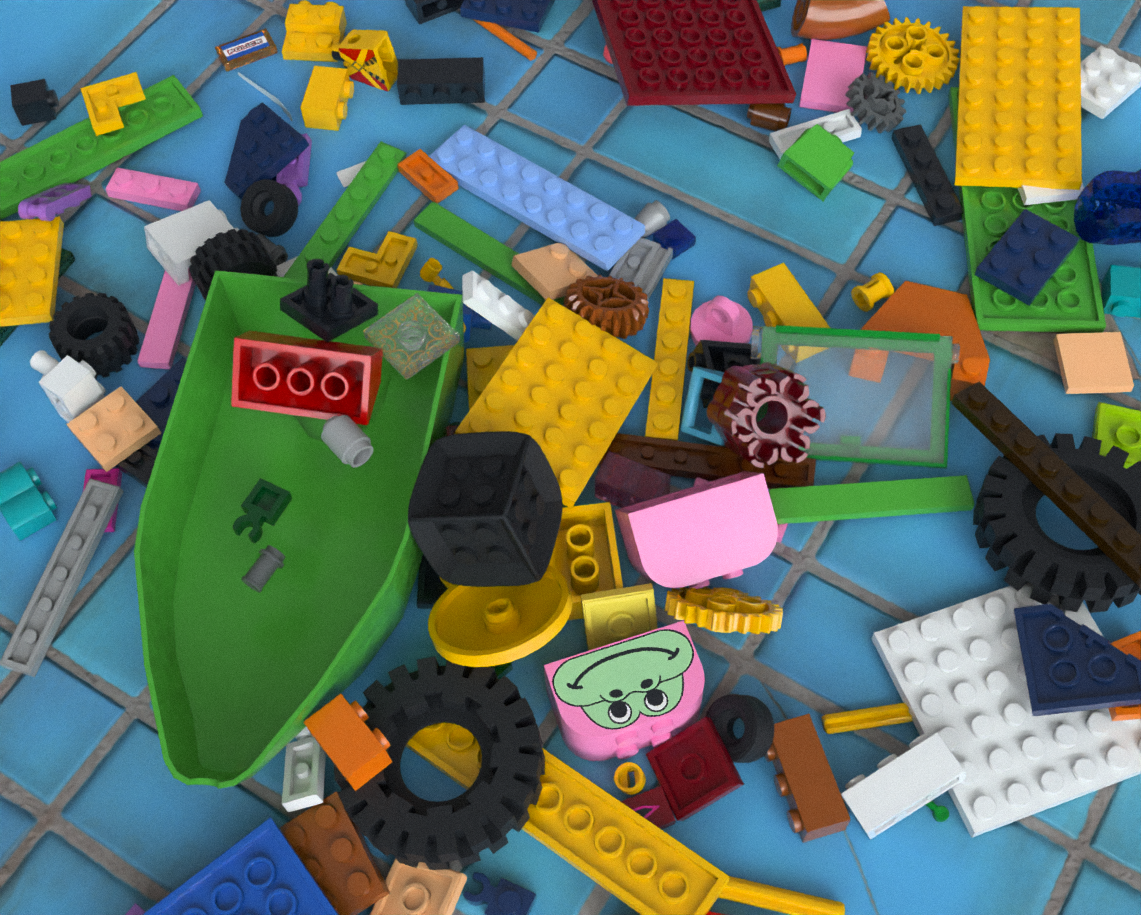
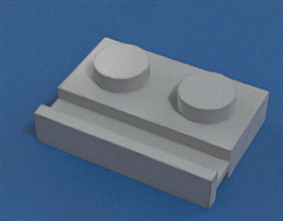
(643, 265)

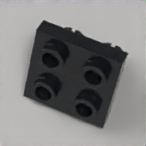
(328, 303)

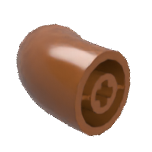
(837, 18)

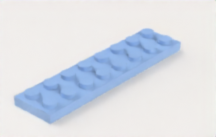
(538, 197)

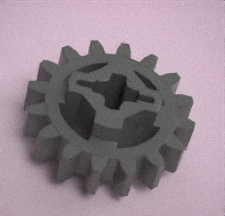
(875, 102)

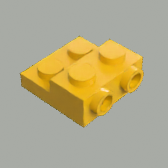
(313, 31)

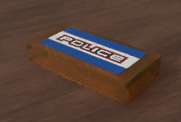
(246, 50)

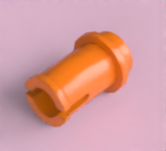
(793, 54)

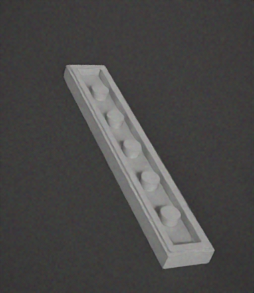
(61, 578)

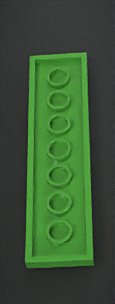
(80, 152)

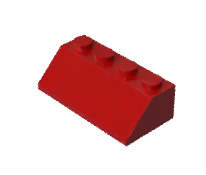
(305, 376)

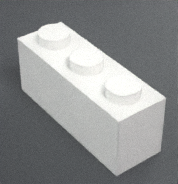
(903, 784)

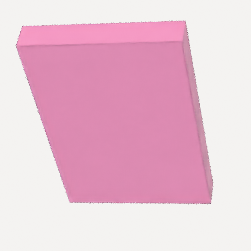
(829, 73)

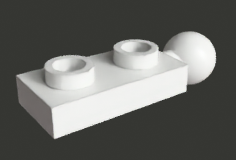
(303, 773)

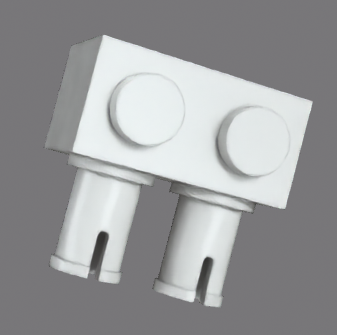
(68, 384)

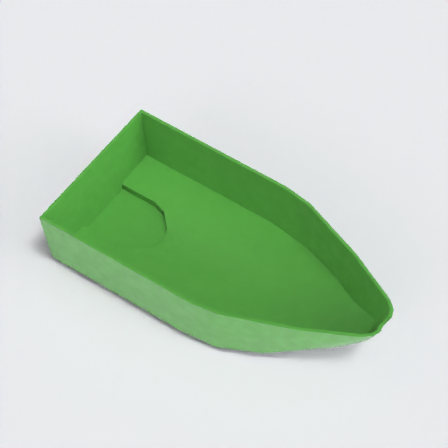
(246, 667)

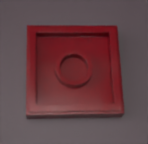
(694, 769)

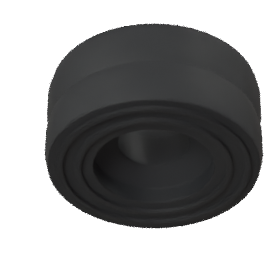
(254, 205)
(757, 722)

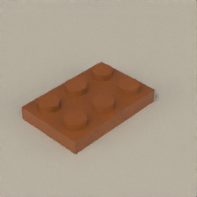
(336, 856)

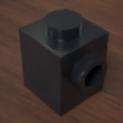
(34, 102)

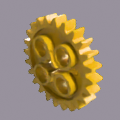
(912, 55)
(724, 610)

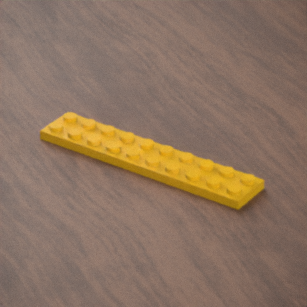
(592, 831)

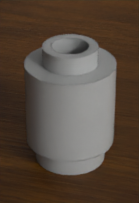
(347, 440)

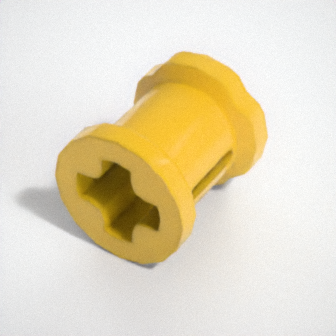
(872, 291)

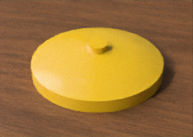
(499, 622)

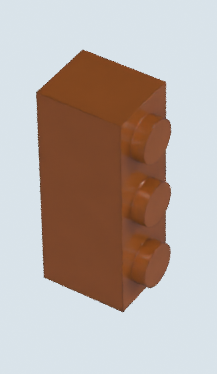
(806, 780)

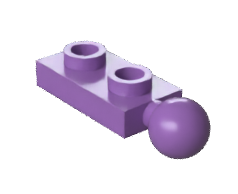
(297, 171)

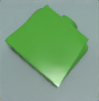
(817, 161)

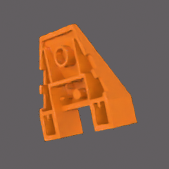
(942, 312)

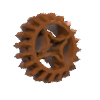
(609, 304)

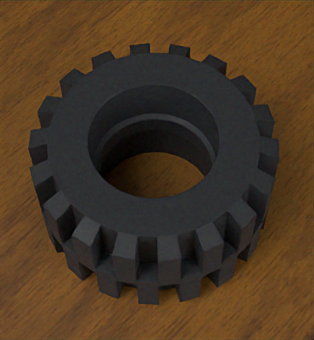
(230, 253)
(89, 316)

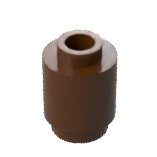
(769, 116)

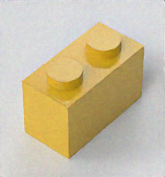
(327, 98)

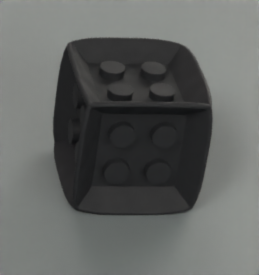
(486, 509)

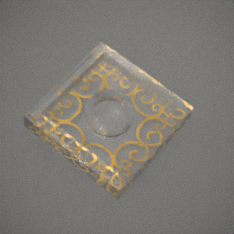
(412, 336)

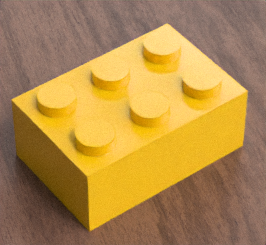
(587, 552)

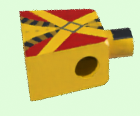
(368, 58)

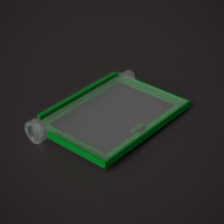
(878, 389)

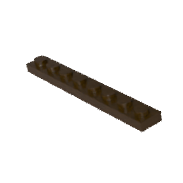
(1053, 477)

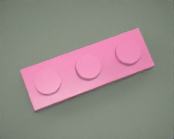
(152, 189)

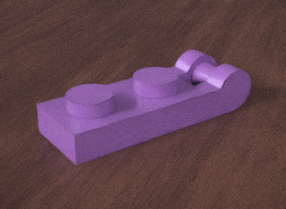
(53, 201)

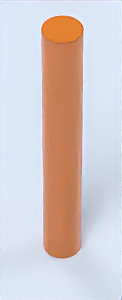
(509, 39)

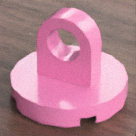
(721, 321)

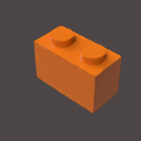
(349, 741)

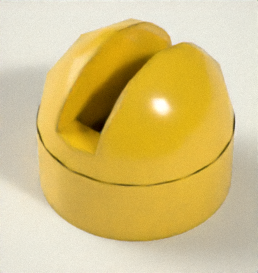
(622, 778)

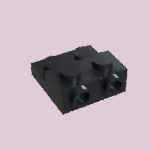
(718, 357)

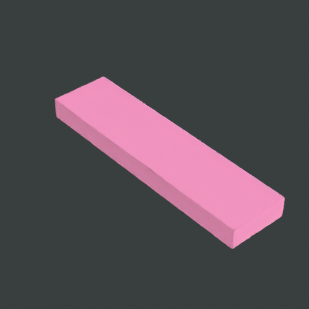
(166, 323)

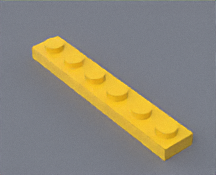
(671, 354)

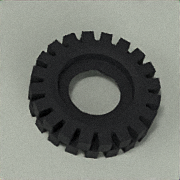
(1016, 541)
(495, 802)

